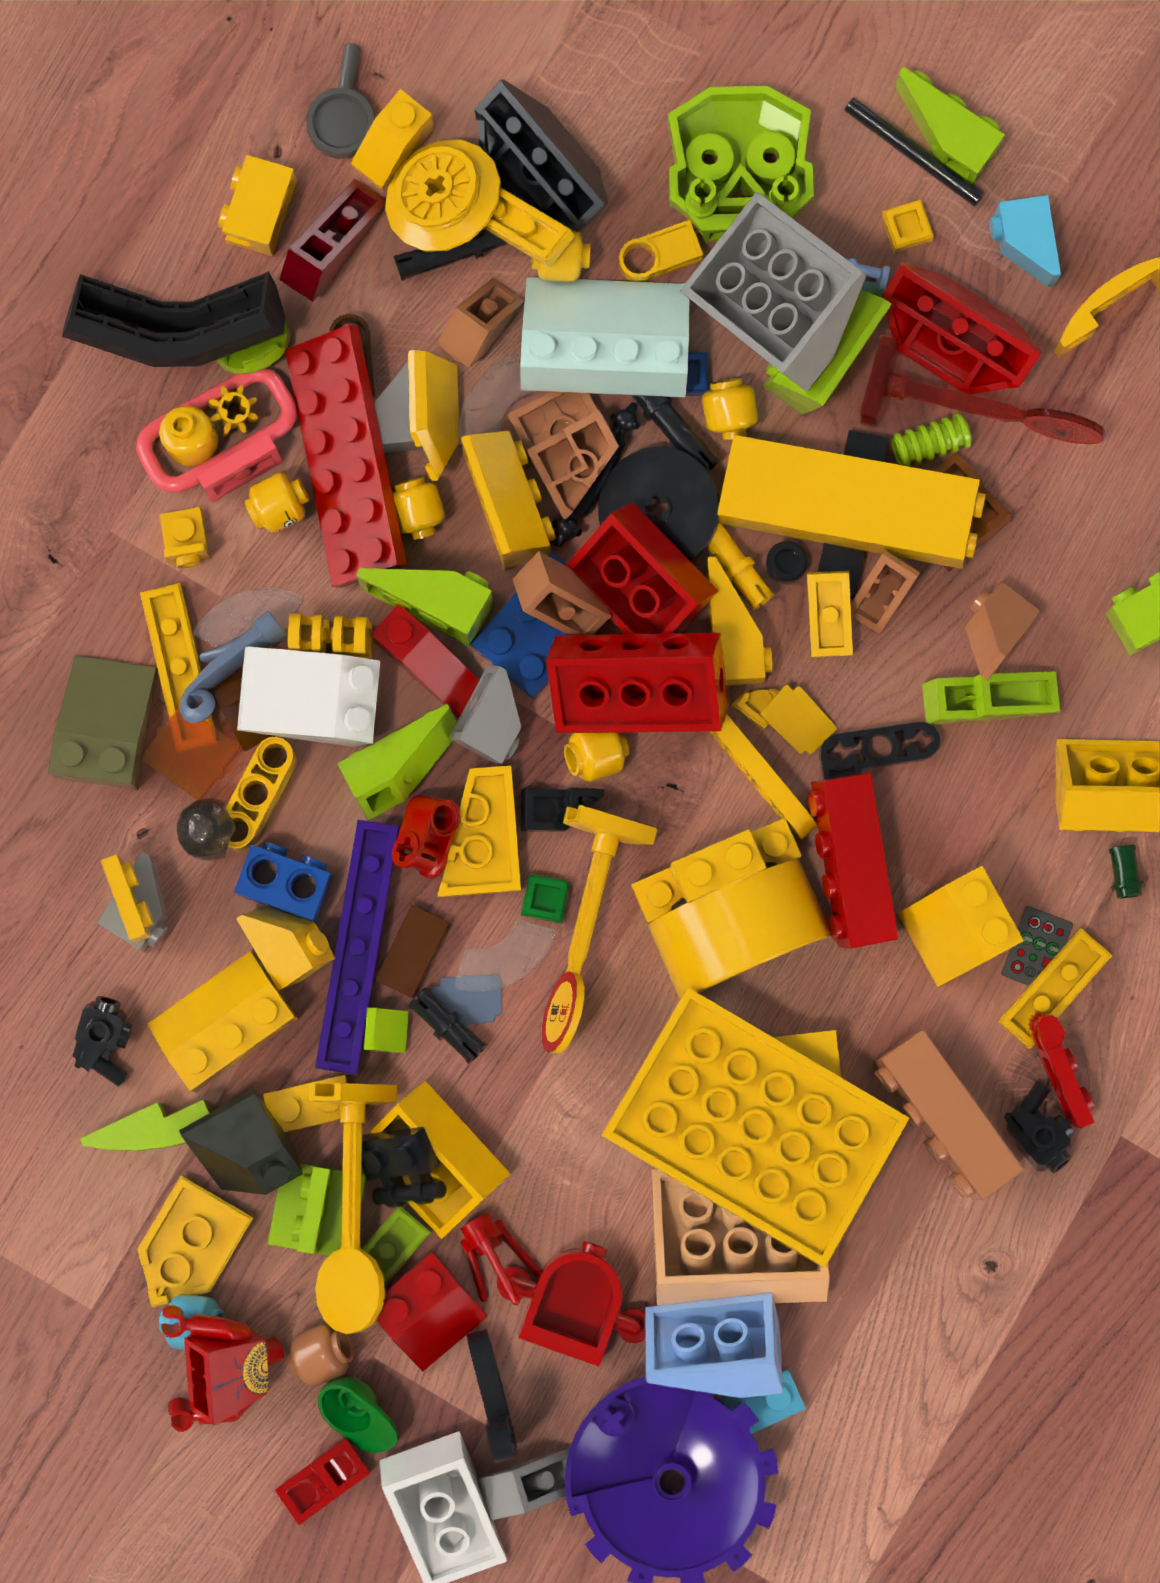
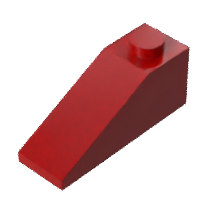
(425, 659)

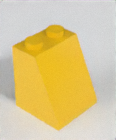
(960, 926)

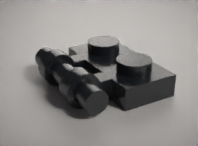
(400, 1154)

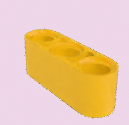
(259, 773)

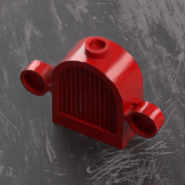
(575, 1304)

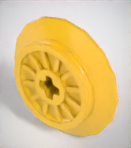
(446, 219)

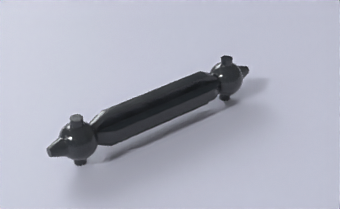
(624, 422)

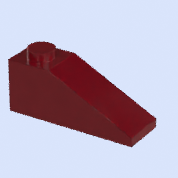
(331, 240)

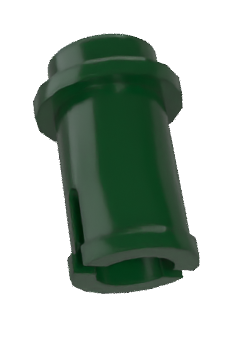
(1125, 872)

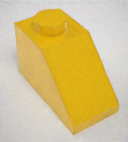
(392, 139)
(285, 945)

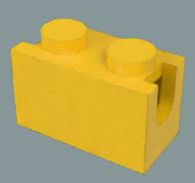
(258, 205)

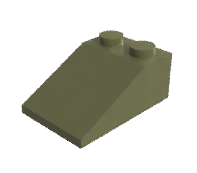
(103, 723)

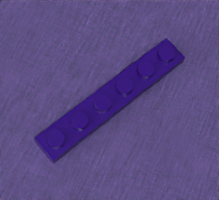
(357, 947)

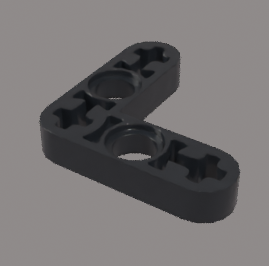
(850, 766)
(498, 1423)

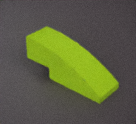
(991, 699)
(147, 1129)

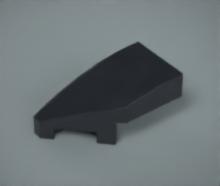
(545, 808)

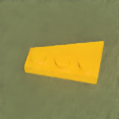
(485, 842)

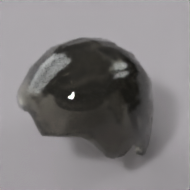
(205, 829)

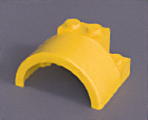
(734, 907)

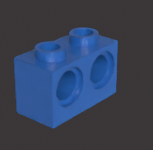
(280, 892)

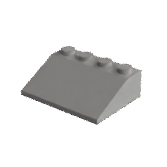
(778, 290)

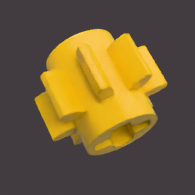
(244, 408)

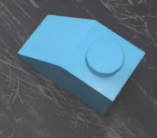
(1027, 237)

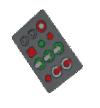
(1042, 939)

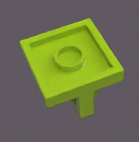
(310, 1211)

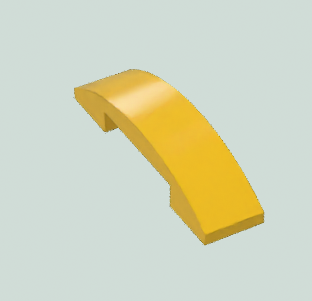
(1083, 325)

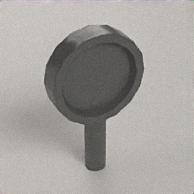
(340, 115)

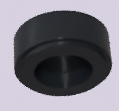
(786, 562)

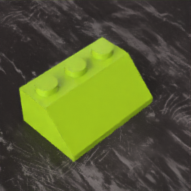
(862, 322)

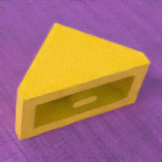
(818, 1047)

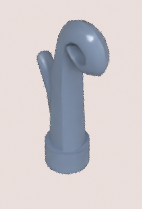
(225, 662)

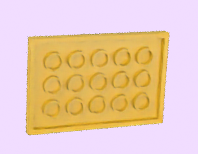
(755, 1127)

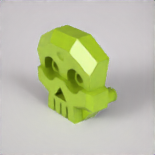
(738, 129)

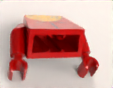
(223, 1367)

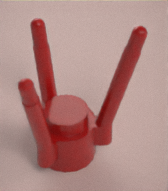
(483, 1236)

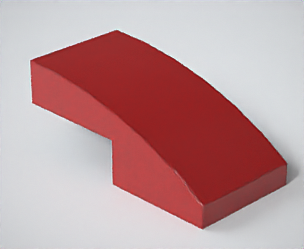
(321, 1482)

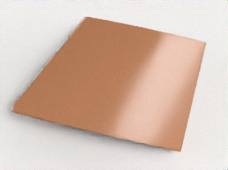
(565, 443)

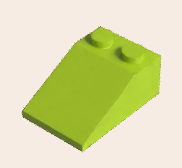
(437, 598)

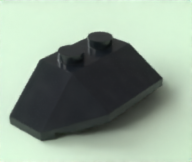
(539, 157)

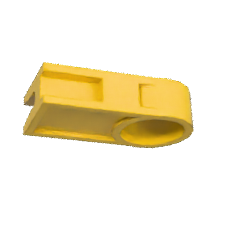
(670, 247)

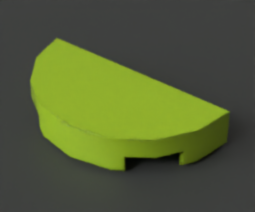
(257, 356)

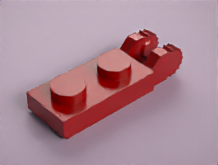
(1060, 1069)

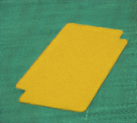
(798, 719)

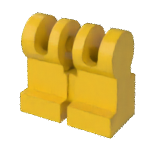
(346, 636)

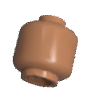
(319, 1355)

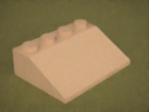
(716, 1255)

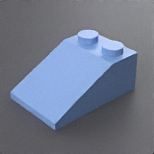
(716, 1346)

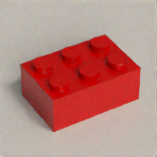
(641, 575)

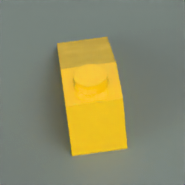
(742, 641)

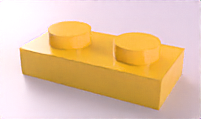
(830, 613)
(122, 879)
(295, 1112)

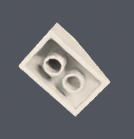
(309, 696)
(441, 1510)

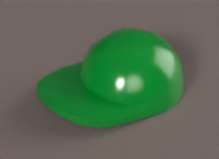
(355, 1414)

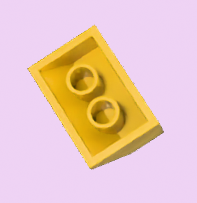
(507, 496)
(1108, 785)
(221, 1022)
(463, 1159)

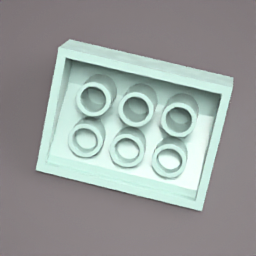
(605, 337)

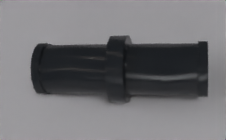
(447, 1025)

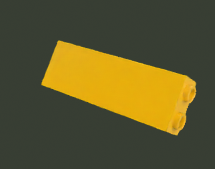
(850, 502)

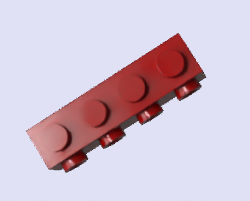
(853, 861)

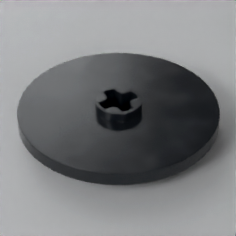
(676, 481)

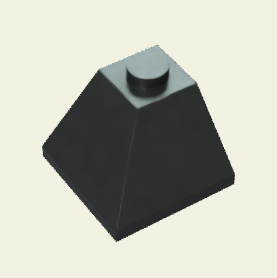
(243, 1147)

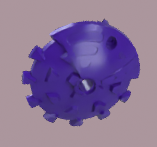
(618, 1486)

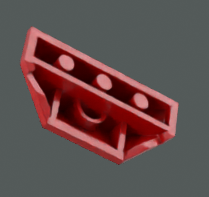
(957, 332)

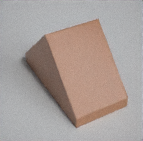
(883, 592)

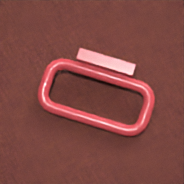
(235, 464)

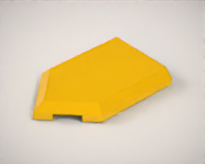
(433, 408)
(190, 1242)

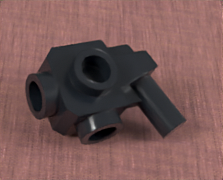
(98, 1033)
(1040, 1139)

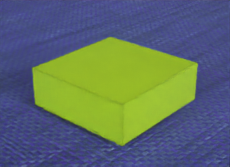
(386, 1030)

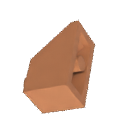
(479, 322)
(559, 597)
(997, 626)

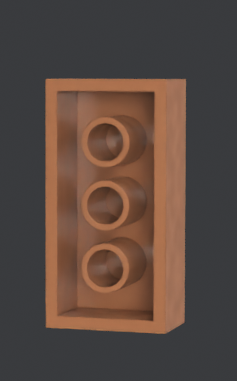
(948, 1117)

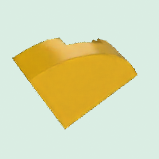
(753, 703)

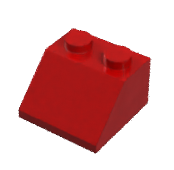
(428, 1311)

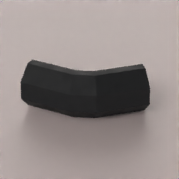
(174, 331)

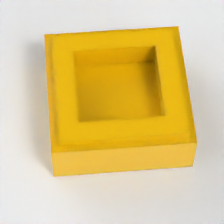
(907, 226)

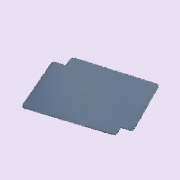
(473, 1007)

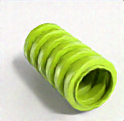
(931, 440)

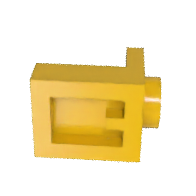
(184, 537)

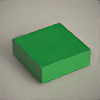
(545, 898)

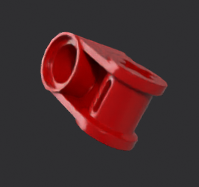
(426, 831)

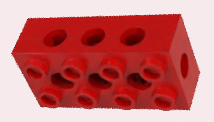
(637, 683)

